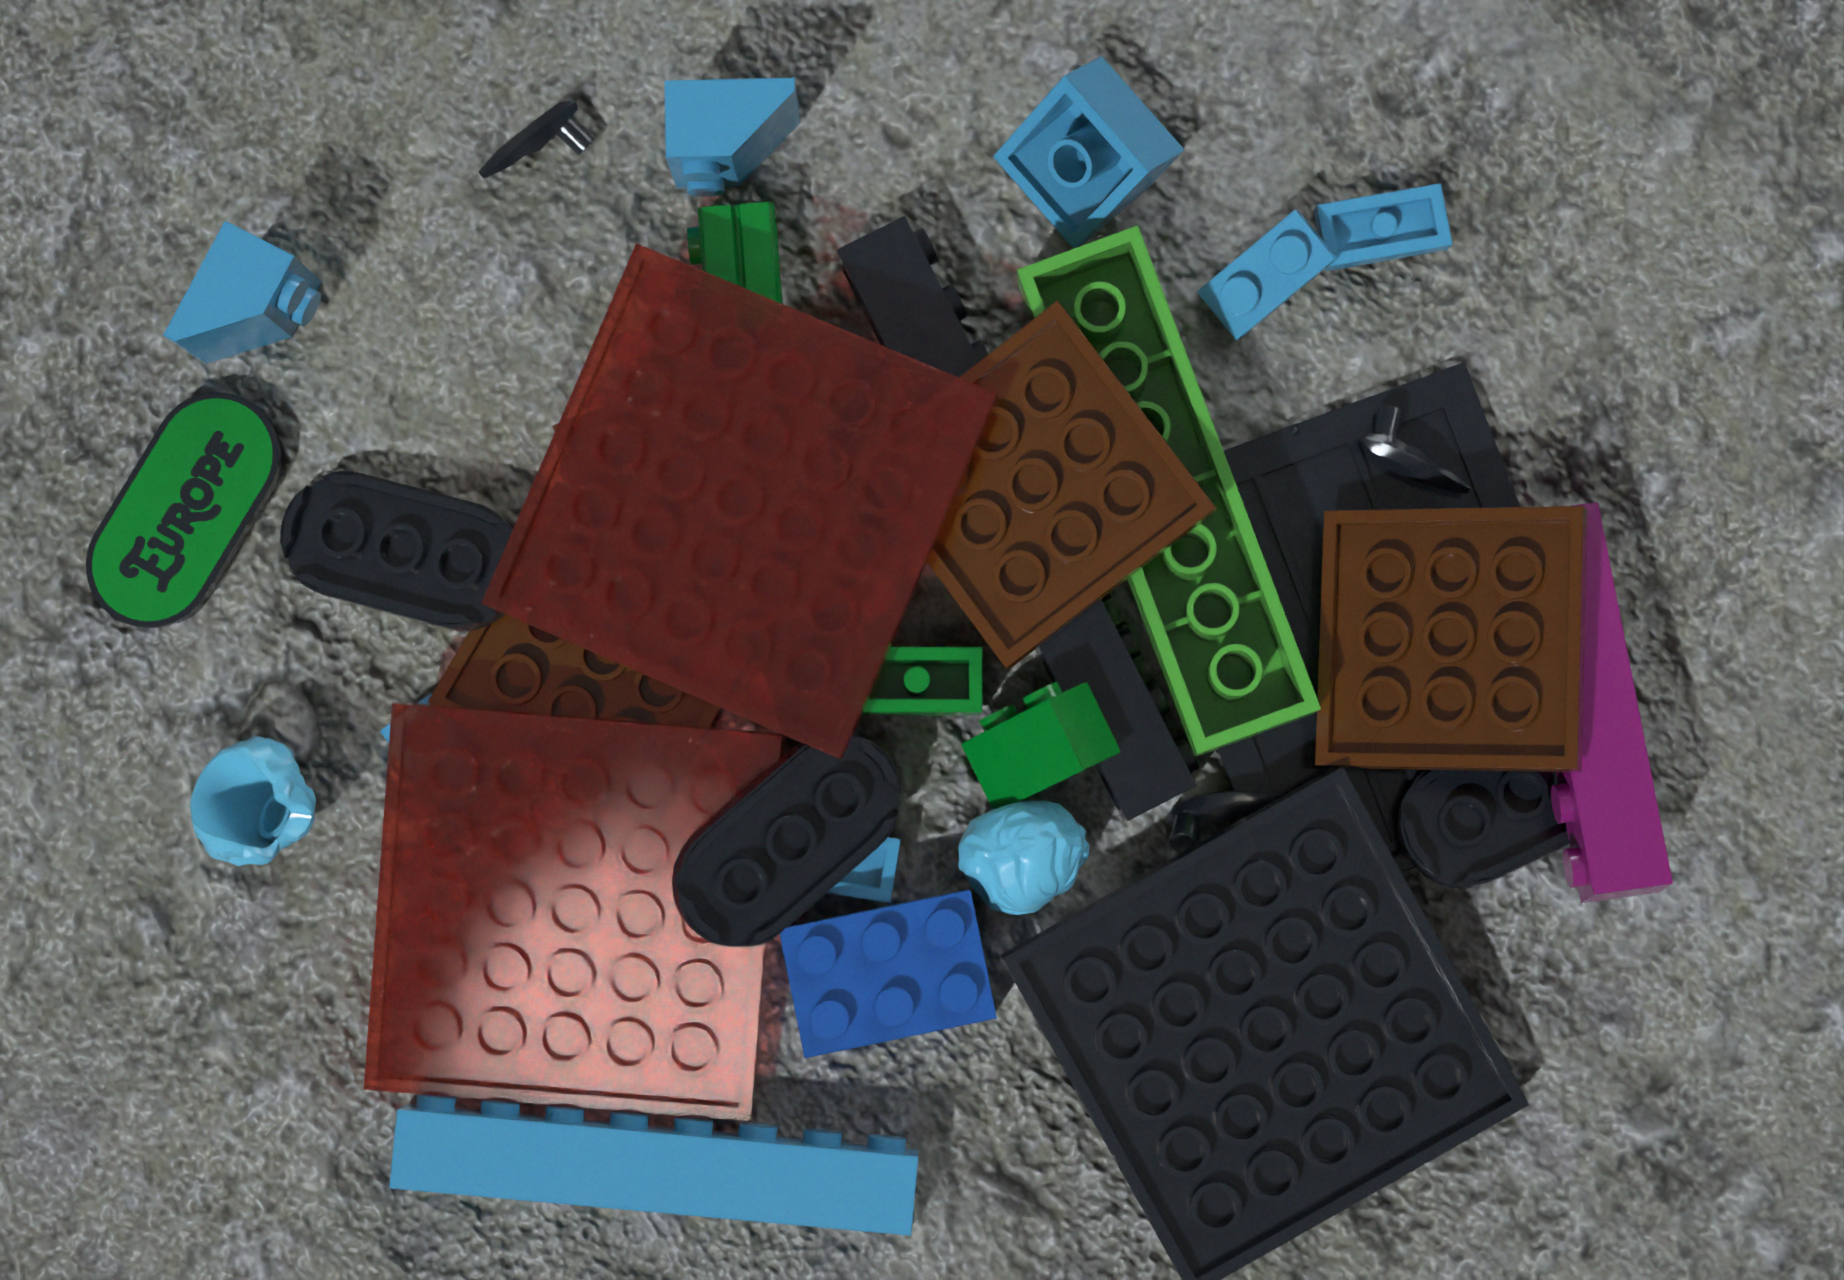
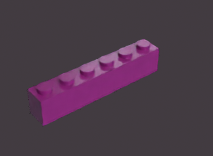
(1613, 802)

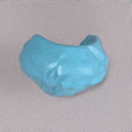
(251, 802)
(1022, 855)

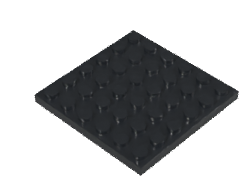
(1265, 1029)

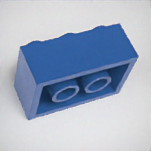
(887, 973)

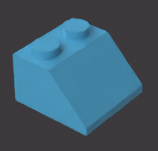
(725, 129)
(1087, 151)
(243, 298)

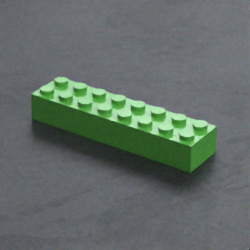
(1210, 592)

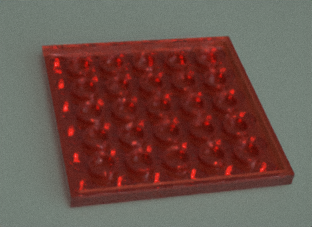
(740, 500)
(538, 919)

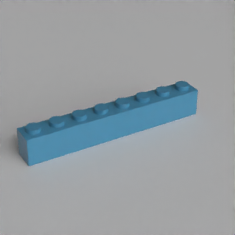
(655, 1167)

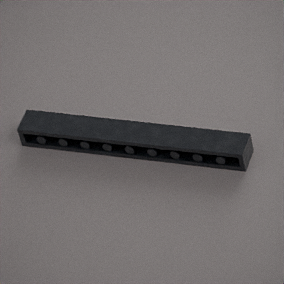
(922, 320)

